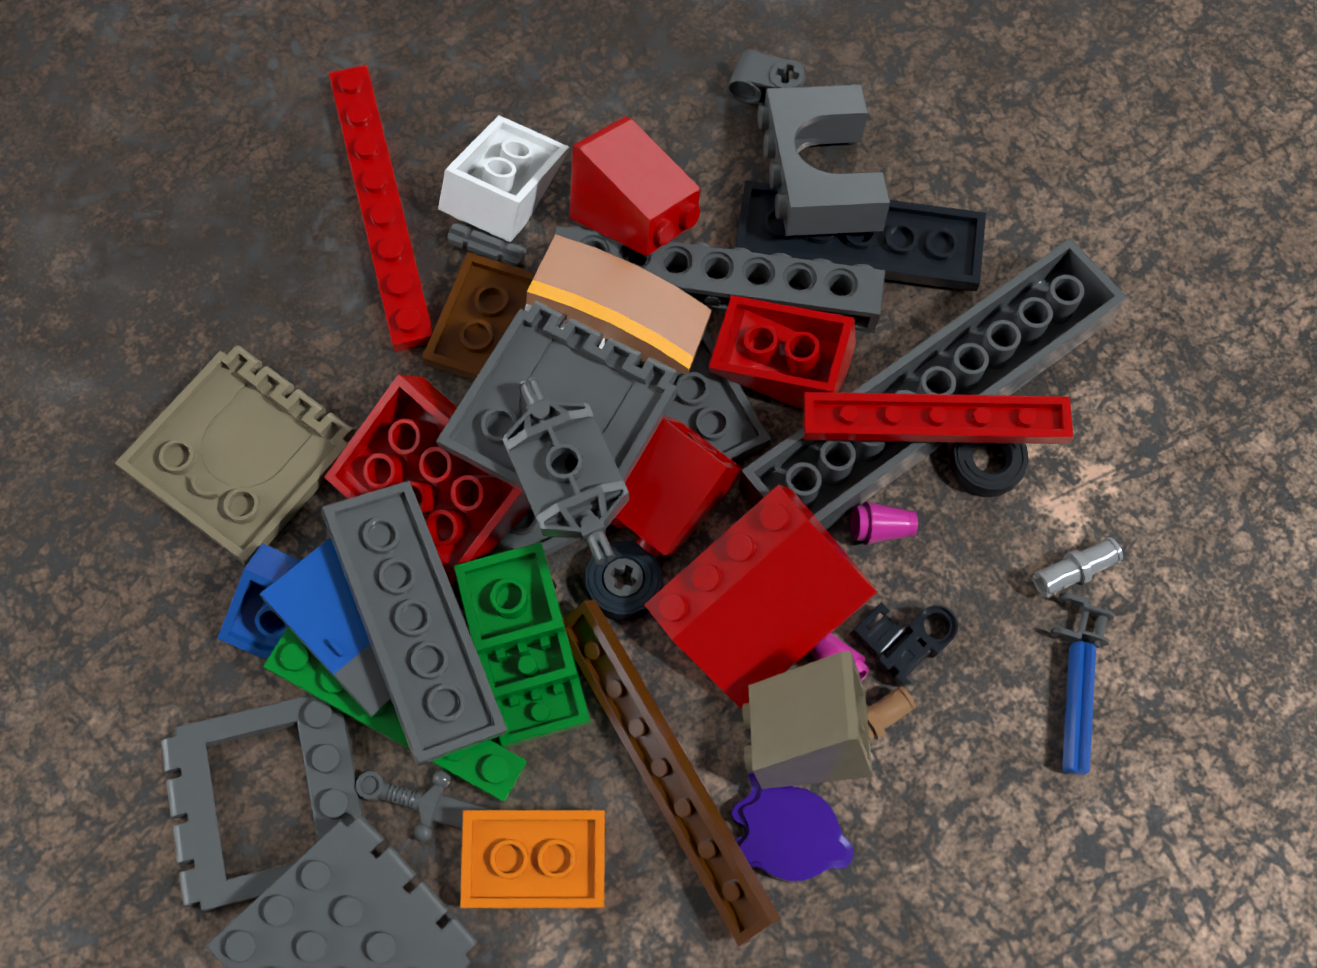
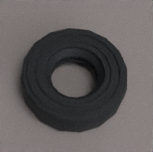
(986, 483)

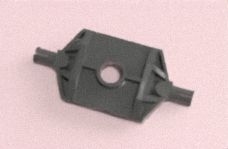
(575, 502)

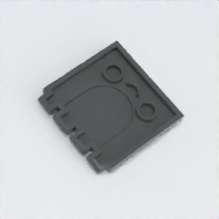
(568, 369)
(345, 912)

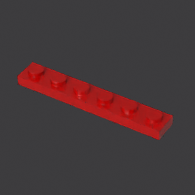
(937, 418)

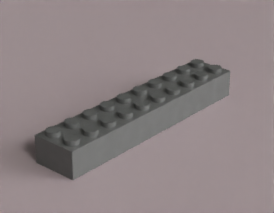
(981, 352)

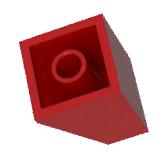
(631, 188)
(674, 487)

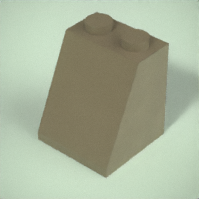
(809, 725)

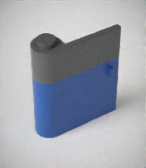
(323, 615)

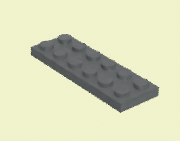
(413, 623)

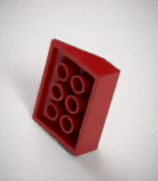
(398, 444)
(761, 595)

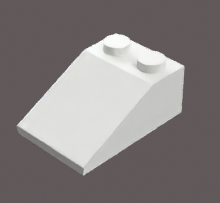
(501, 178)

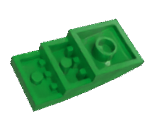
(523, 643)

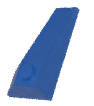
(249, 620)

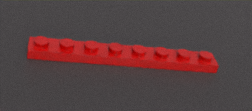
(381, 209)

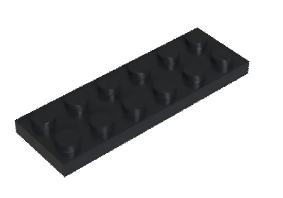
(916, 246)

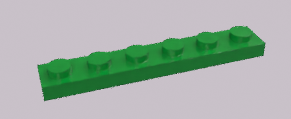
(482, 765)

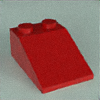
(783, 349)

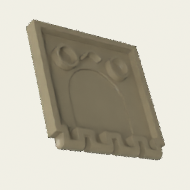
(237, 452)

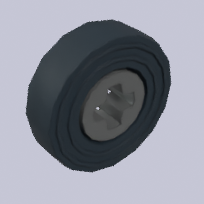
(629, 601)

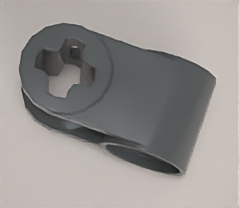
(758, 72)

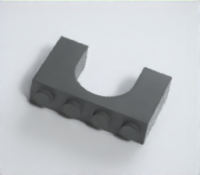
(808, 197)

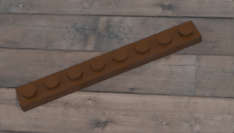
(669, 775)

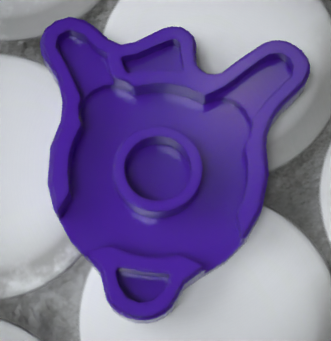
(790, 833)

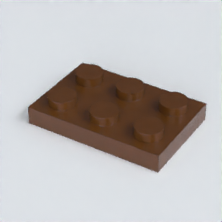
(476, 315)

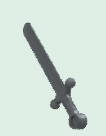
(431, 805)

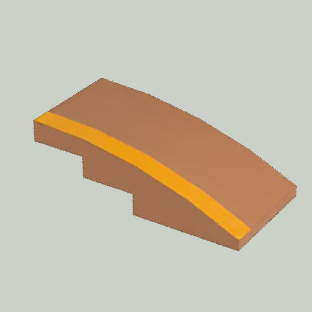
(620, 302)

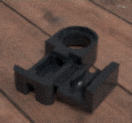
(902, 649)

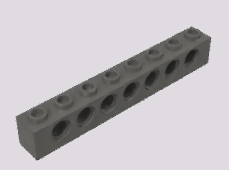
(739, 265)

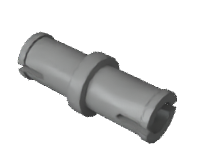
(1077, 567)

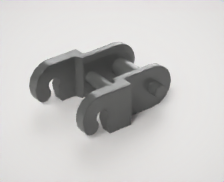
(1086, 610)

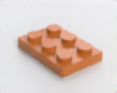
(533, 859)

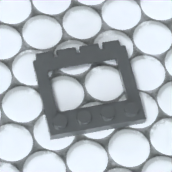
(329, 778)

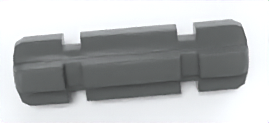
(486, 245)

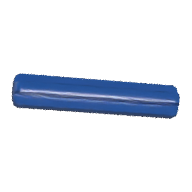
(1079, 709)

